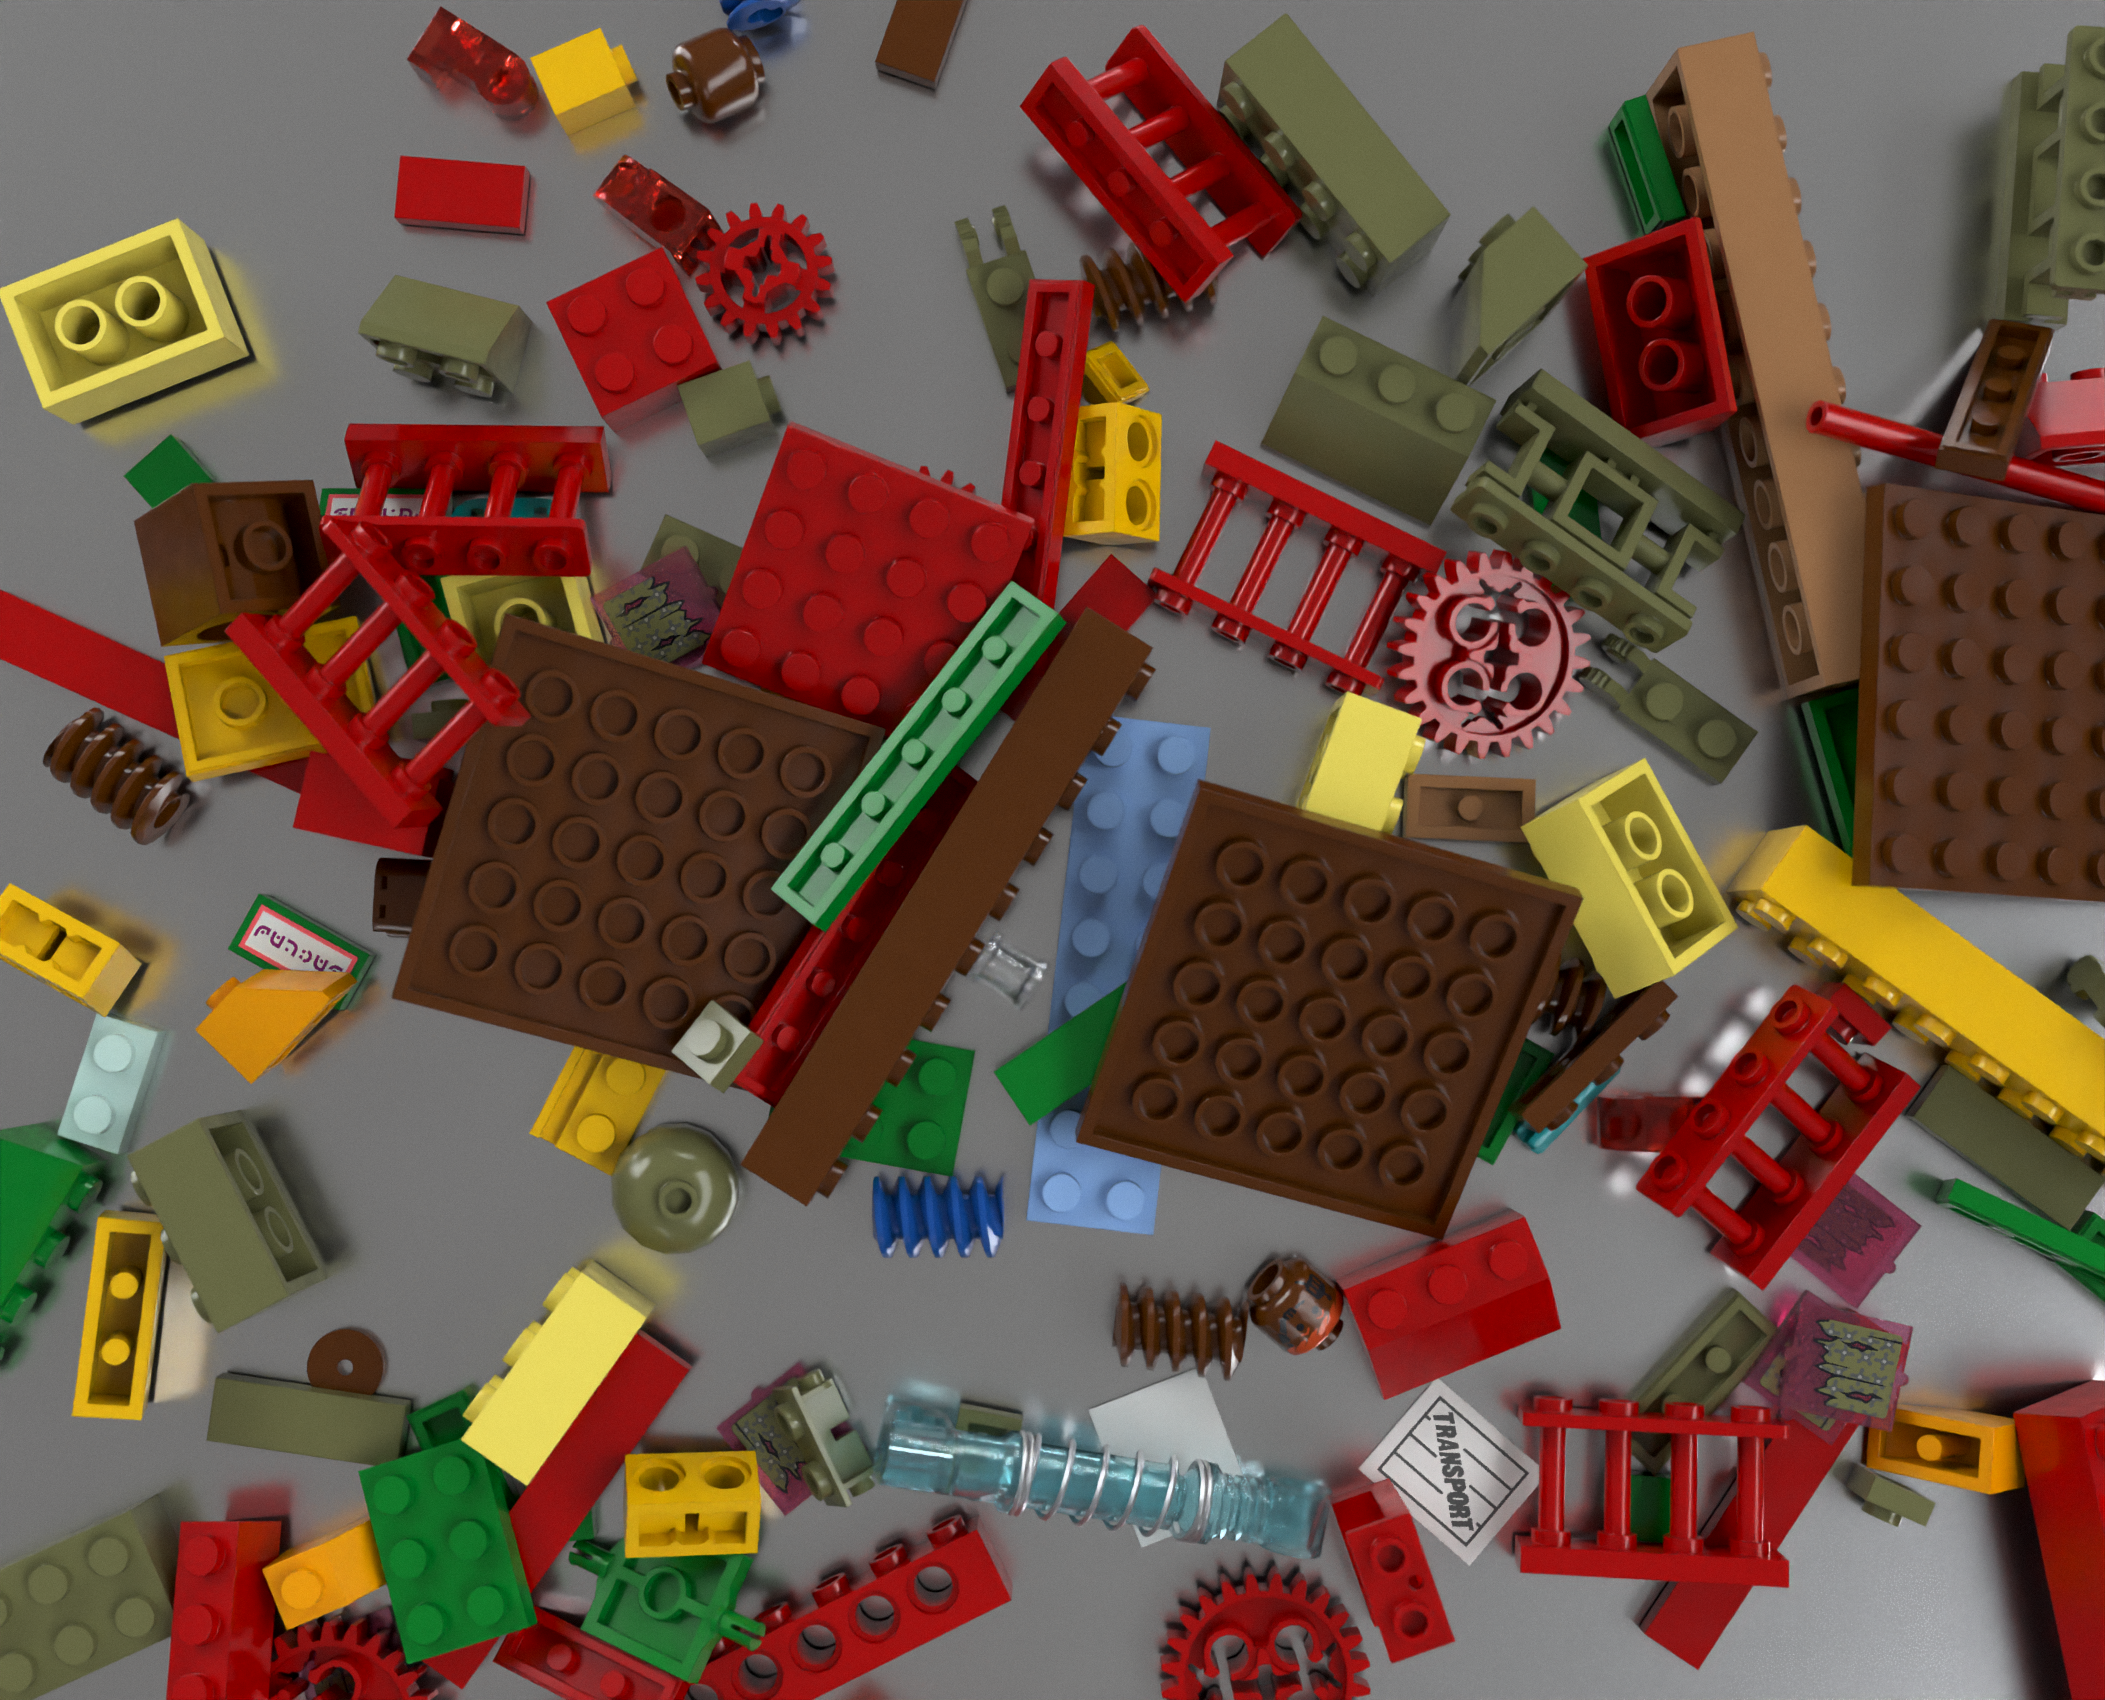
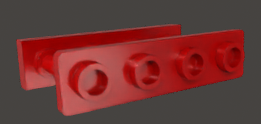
(1134, 187)
(478, 459)
(1290, 507)
(318, 689)
(1817, 1163)
(1682, 1553)

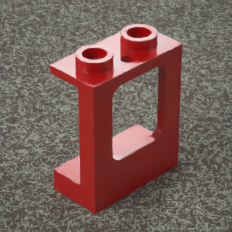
(1392, 1570)

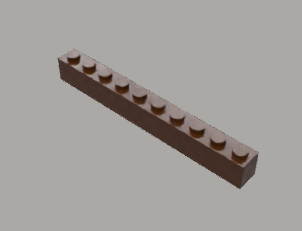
(948, 907)

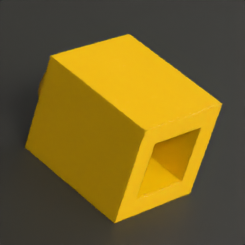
(585, 80)

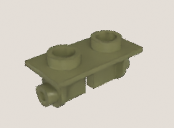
(830, 1462)

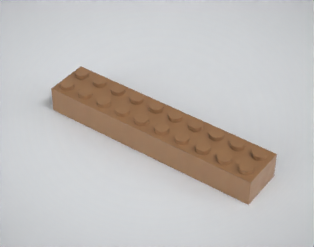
(1793, 484)

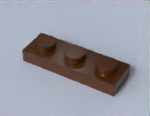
(1551, 1097)

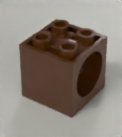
(229, 553)

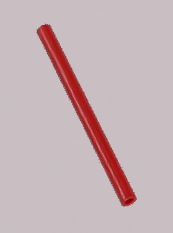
(1923, 445)

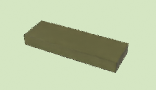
(2005, 1147)
(1702, 1369)
(307, 1420)

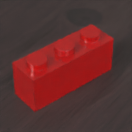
(223, 1611)

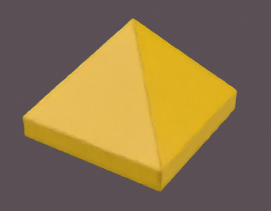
(1111, 376)

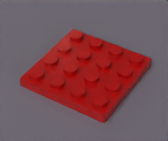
(859, 580)

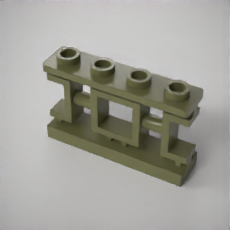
(2055, 187)
(1622, 476)

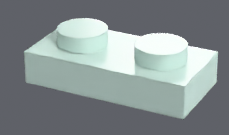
(111, 1083)

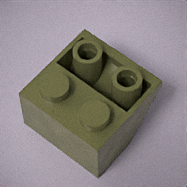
(448, 334)

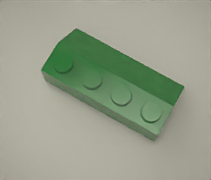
(41, 1191)

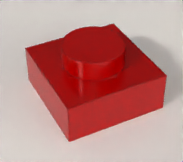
(1855, 1019)

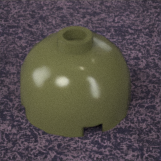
(675, 1188)

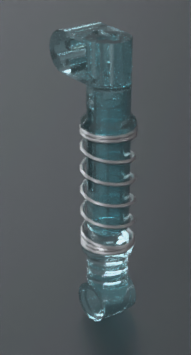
(1017, 1471)

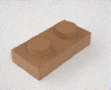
(1467, 808)

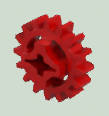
(739, 265)

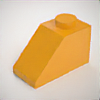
(269, 1015)
(1950, 1448)
(325, 1573)

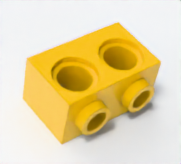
(1115, 476)
(63, 951)
(691, 1504)

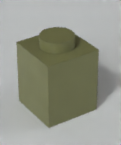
(730, 408)

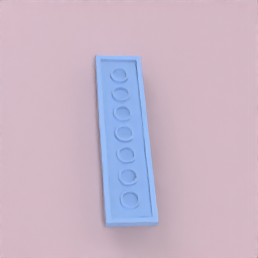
(1115, 866)

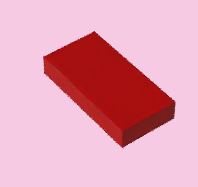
(462, 194)

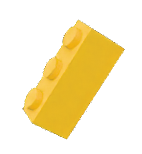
(121, 1317)

